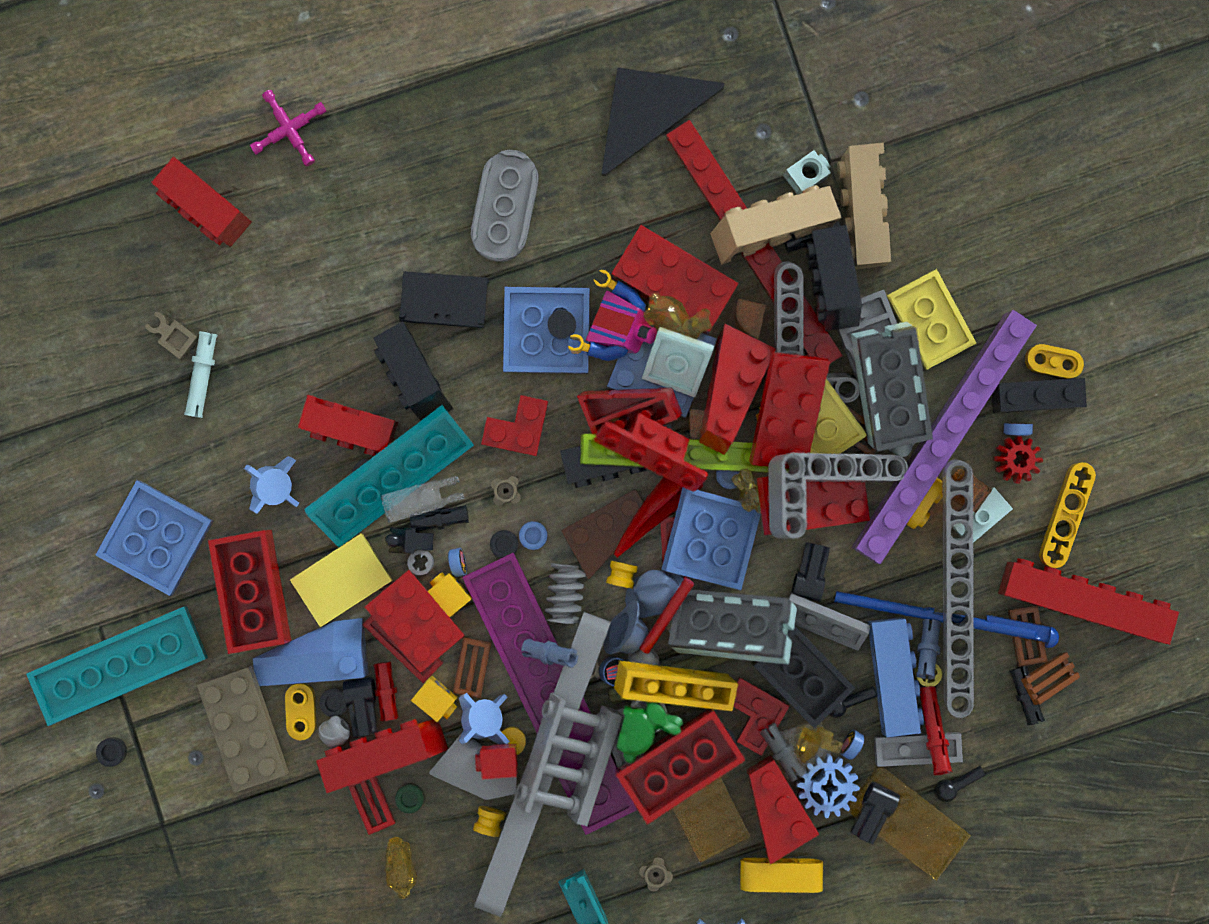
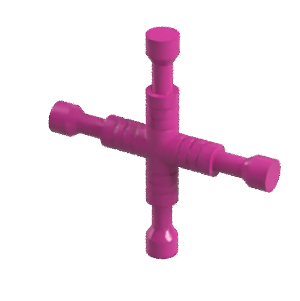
(288, 128)

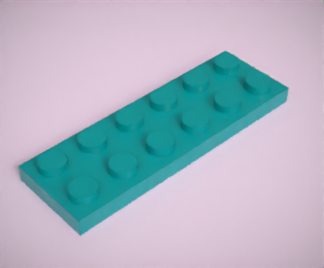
(401, 465)
(117, 665)

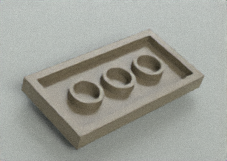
(243, 729)

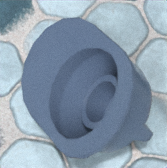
(653, 591)
(626, 631)

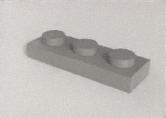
(829, 623)
(912, 749)

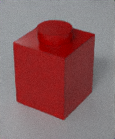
(497, 761)

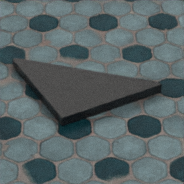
(647, 107)

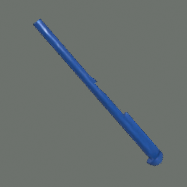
(992, 623)

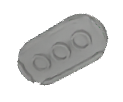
(504, 206)

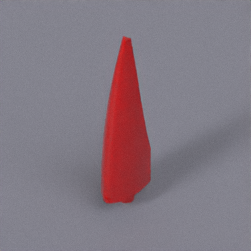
(657, 507)

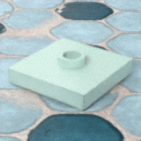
(677, 362)

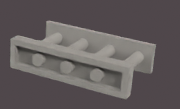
(586, 778)

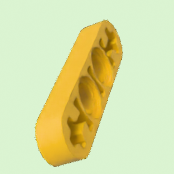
(1072, 517)

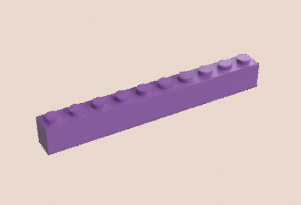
(947, 433)

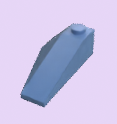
(319, 656)

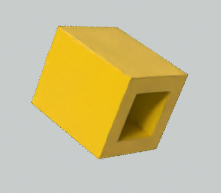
(449, 593)
(435, 699)

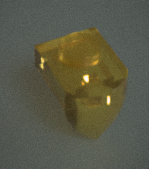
(812, 740)

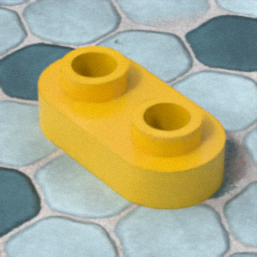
(1053, 360)
(921, 514)
(301, 712)

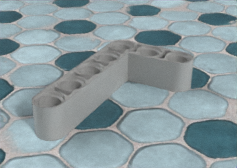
(795, 318)
(825, 471)

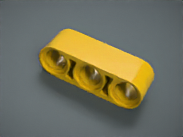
(784, 875)

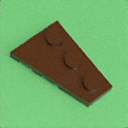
(598, 534)

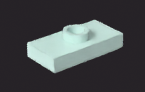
(989, 513)

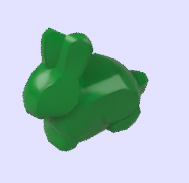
(640, 728)

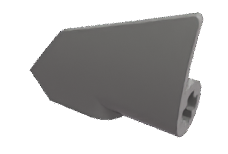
(459, 769)

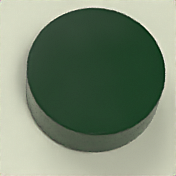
(409, 798)

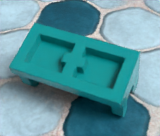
(582, 899)

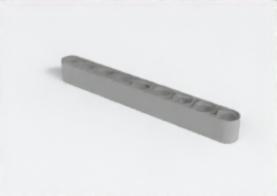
(963, 601)

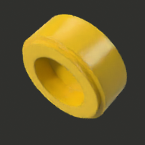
(515, 736)

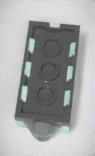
(892, 388)
(733, 626)

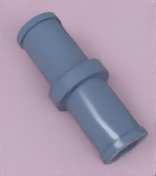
(928, 649)
(549, 653)

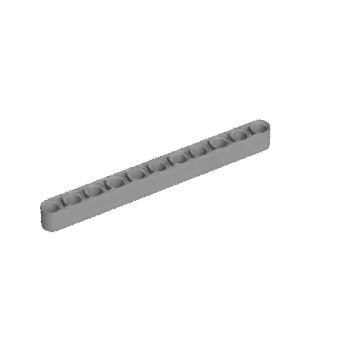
(520, 824)

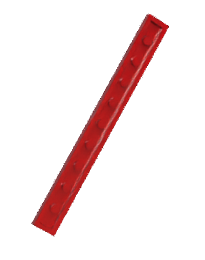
(723, 197)

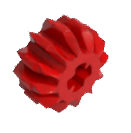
(1025, 465)

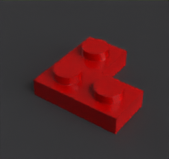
(523, 434)
(762, 711)

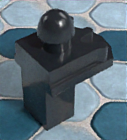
(406, 540)

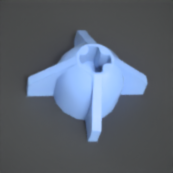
(271, 484)
(482, 719)

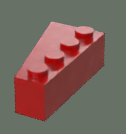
(735, 378)
(381, 755)

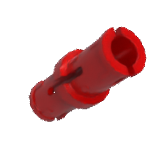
(385, 691)

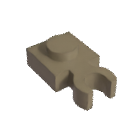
(174, 337)

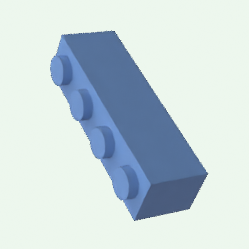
(894, 677)

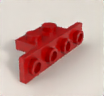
(654, 449)

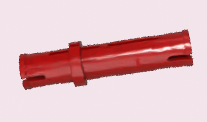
(935, 734)

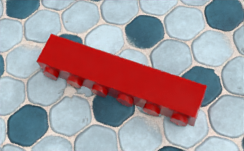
(1088, 602)

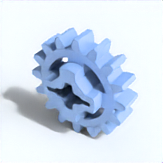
(840, 787)

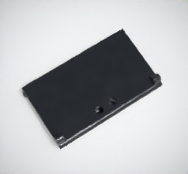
(452, 298)

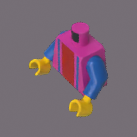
(617, 325)

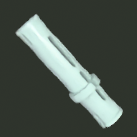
(200, 374)

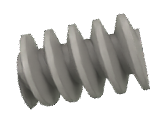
(565, 594)

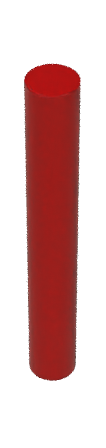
(666, 615)

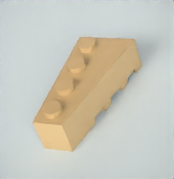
(865, 205)
(774, 222)

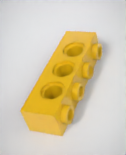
(675, 686)

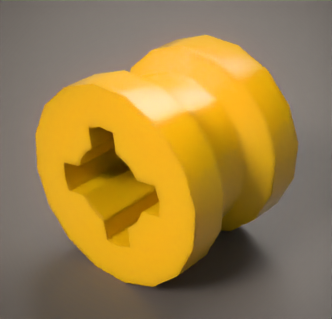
(622, 574)
(489, 821)

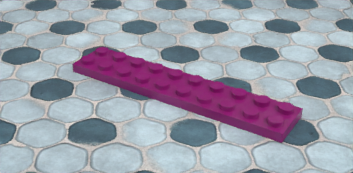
(511, 618)

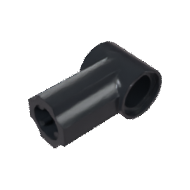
(810, 578)
(361, 698)
(877, 806)

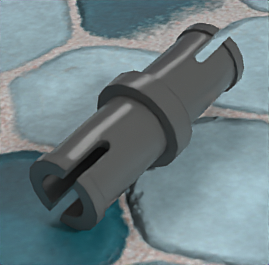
(783, 752)

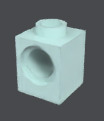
(799, 181)

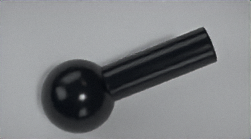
(853, 699)
(947, 790)

